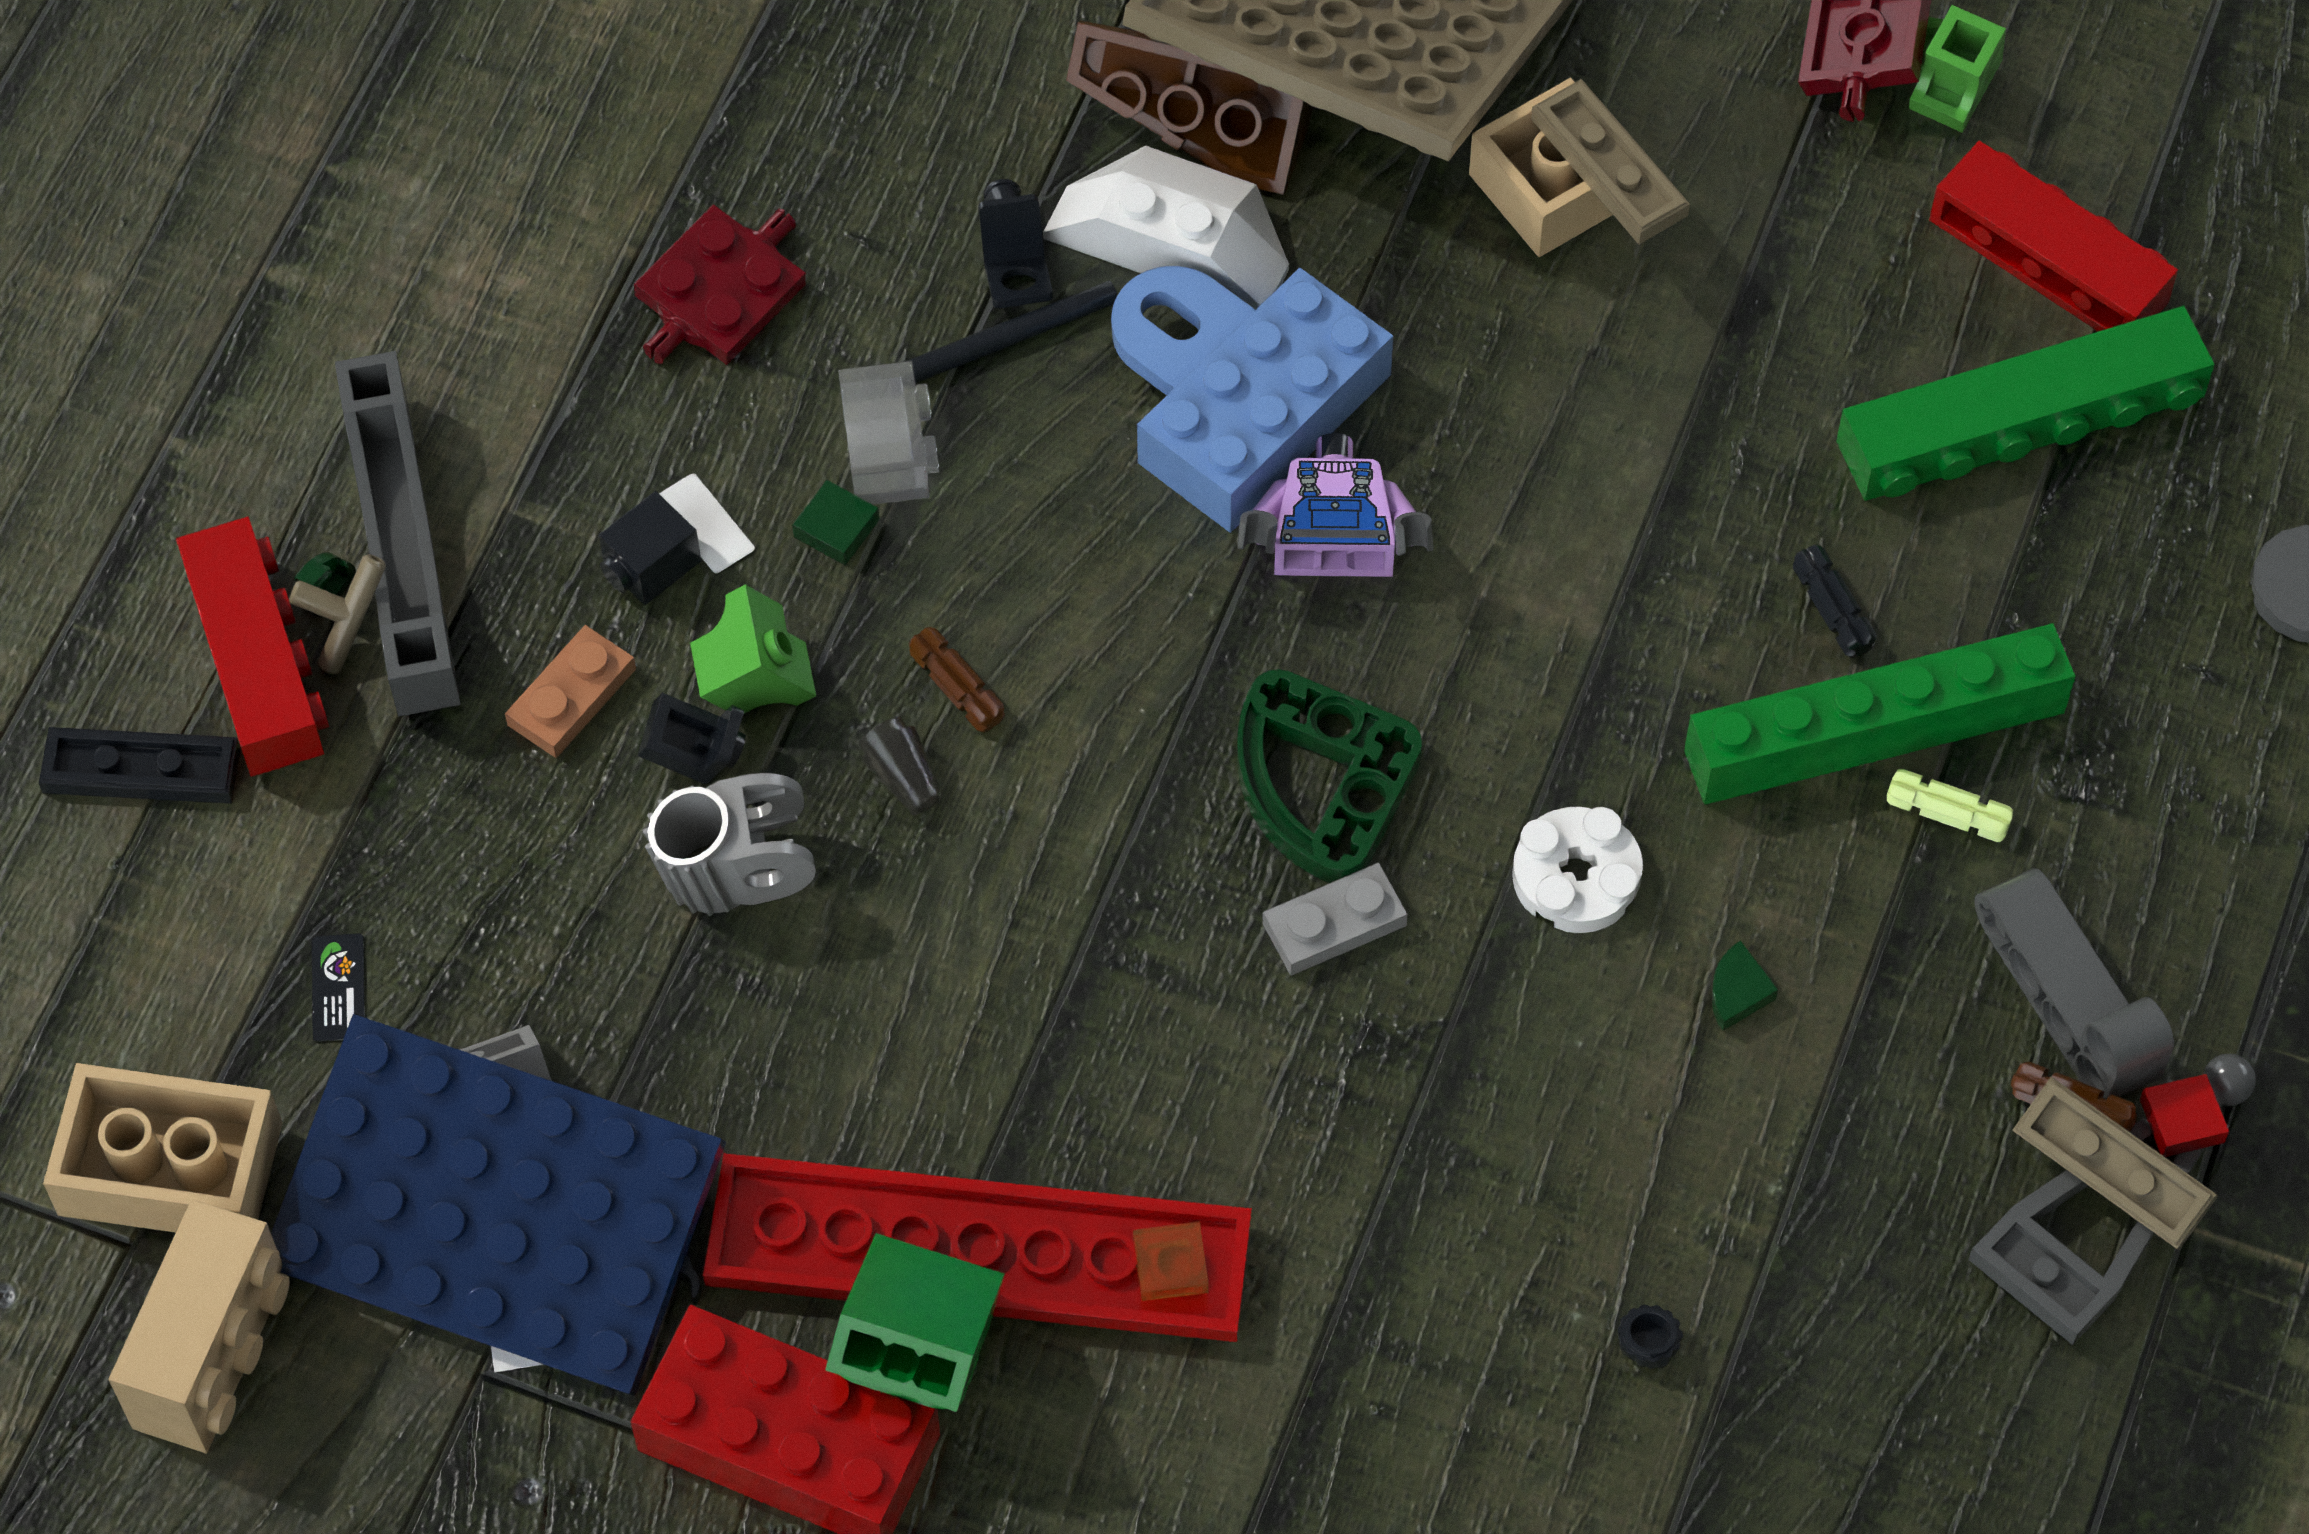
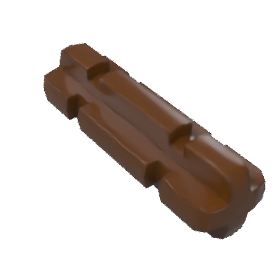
(956, 679)
(2032, 1078)

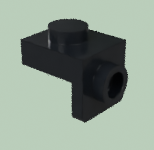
(692, 738)

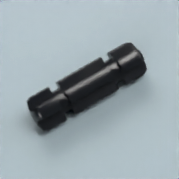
(1834, 601)

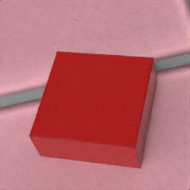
(2184, 1115)

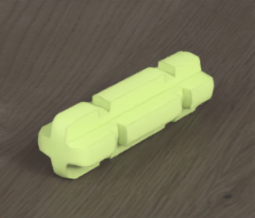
(1949, 805)

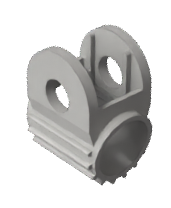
(739, 858)

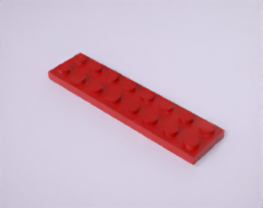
(1061, 1250)

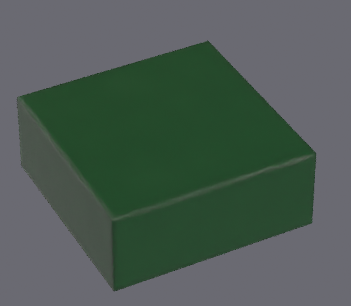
(835, 522)

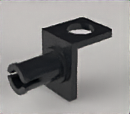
(1013, 244)

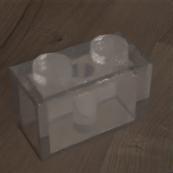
(885, 432)

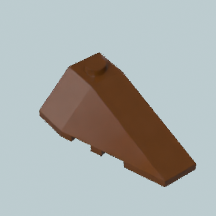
(1193, 103)

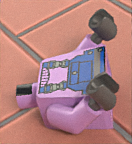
(1334, 516)

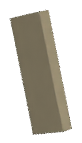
(1610, 161)
(2115, 1163)

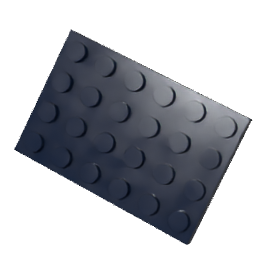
(494, 1204)

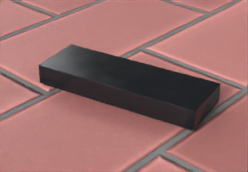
(140, 765)

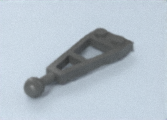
(2047, 1273)

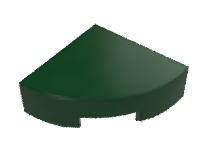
(327, 573)
(1739, 987)

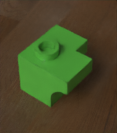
(1957, 66)
(752, 656)

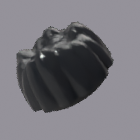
(1649, 1336)

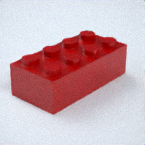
(783, 1427)

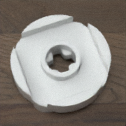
(1583, 834)

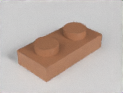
(570, 691)

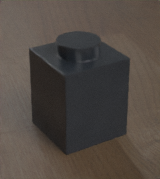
(648, 549)

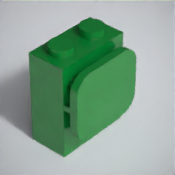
(914, 1323)

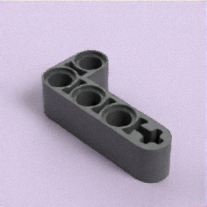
(2092, 1023)

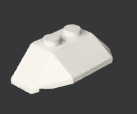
(1173, 213)

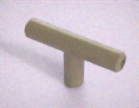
(346, 611)

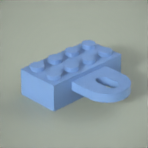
(1247, 385)

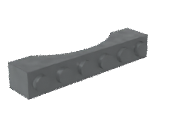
(398, 533)

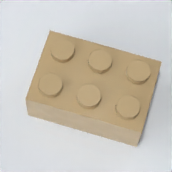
(149, 1143)
(200, 1327)

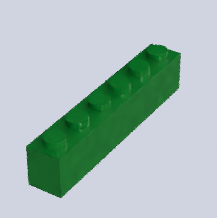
(2024, 404)
(1878, 713)

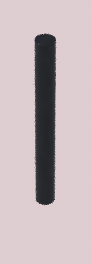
(1013, 331)

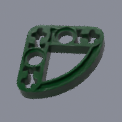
(1358, 750)

